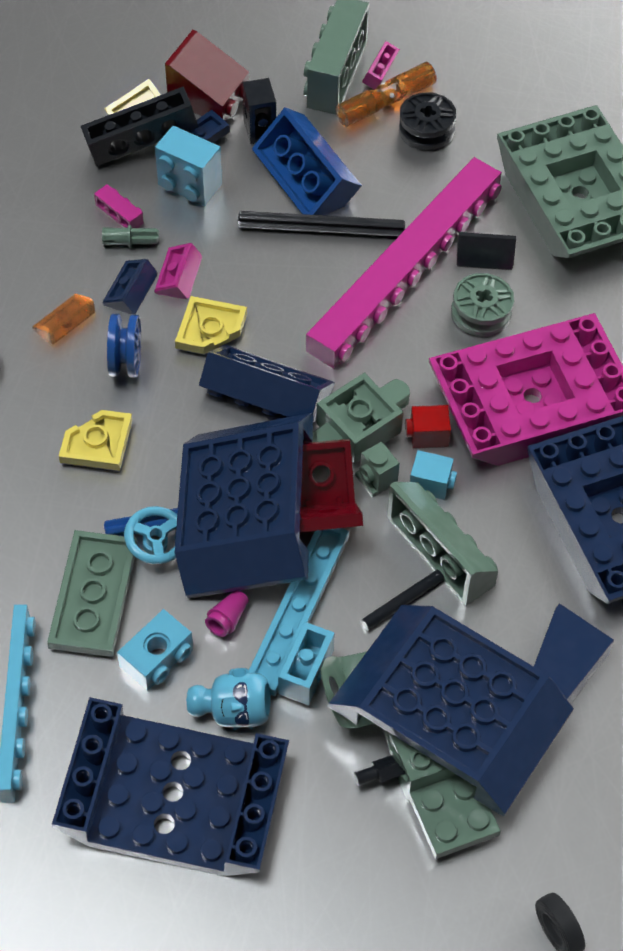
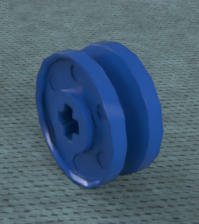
(124, 345)

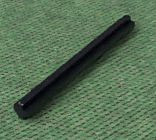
(320, 223)

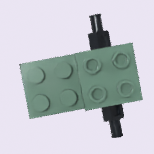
(438, 796)

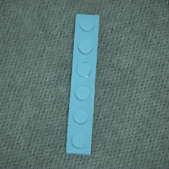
(299, 604)
(16, 715)

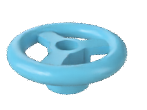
(154, 548)

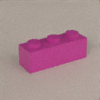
(380, 65)
(118, 207)

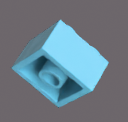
(188, 165)

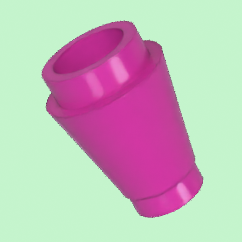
(226, 614)

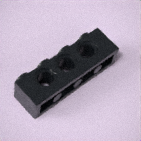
(138, 126)

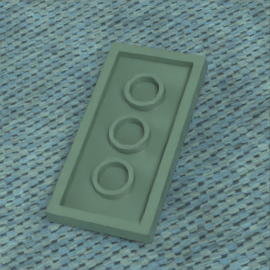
(92, 594)

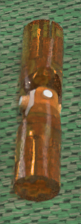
(372, 101)

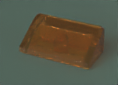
(65, 318)

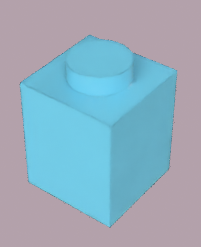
(434, 473)

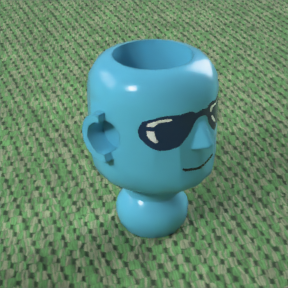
(234, 699)

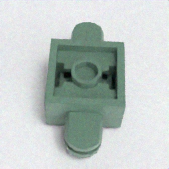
(359, 402)

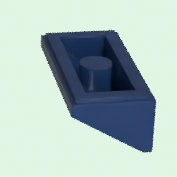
(131, 286)

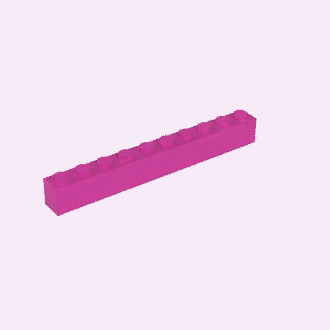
(403, 263)

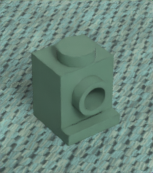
(377, 469)

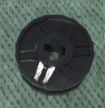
(427, 121)

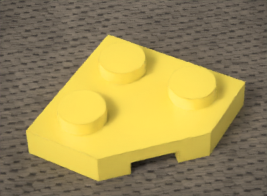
(209, 325)
(98, 441)

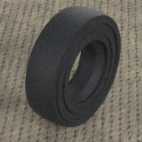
(559, 923)

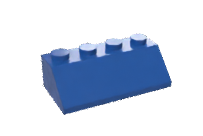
(305, 165)

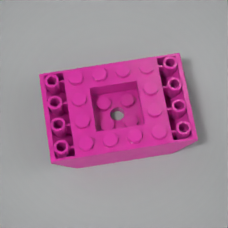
(562, 364)

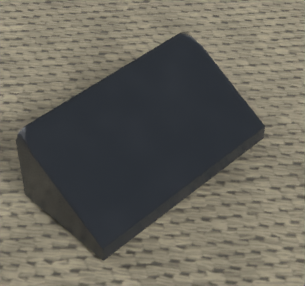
(486, 251)

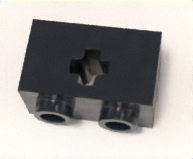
(258, 107)

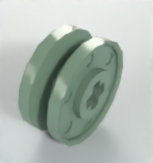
(482, 304)

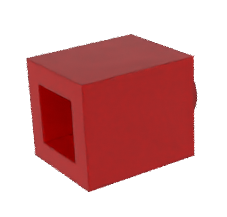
(429, 426)

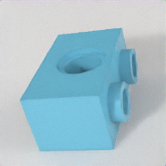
(160, 633)
(303, 665)

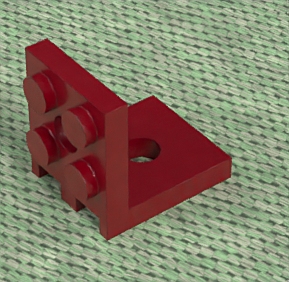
(328, 502)

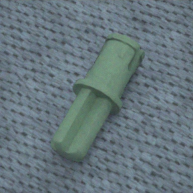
(129, 236)

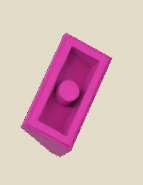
(179, 271)

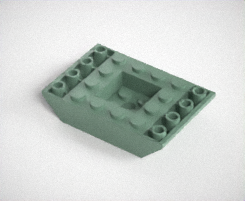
(563, 158)

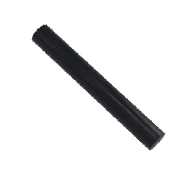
(402, 599)

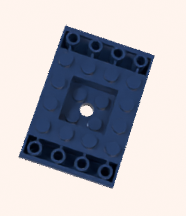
(581, 490)

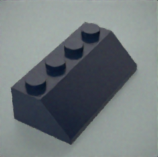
(262, 383)

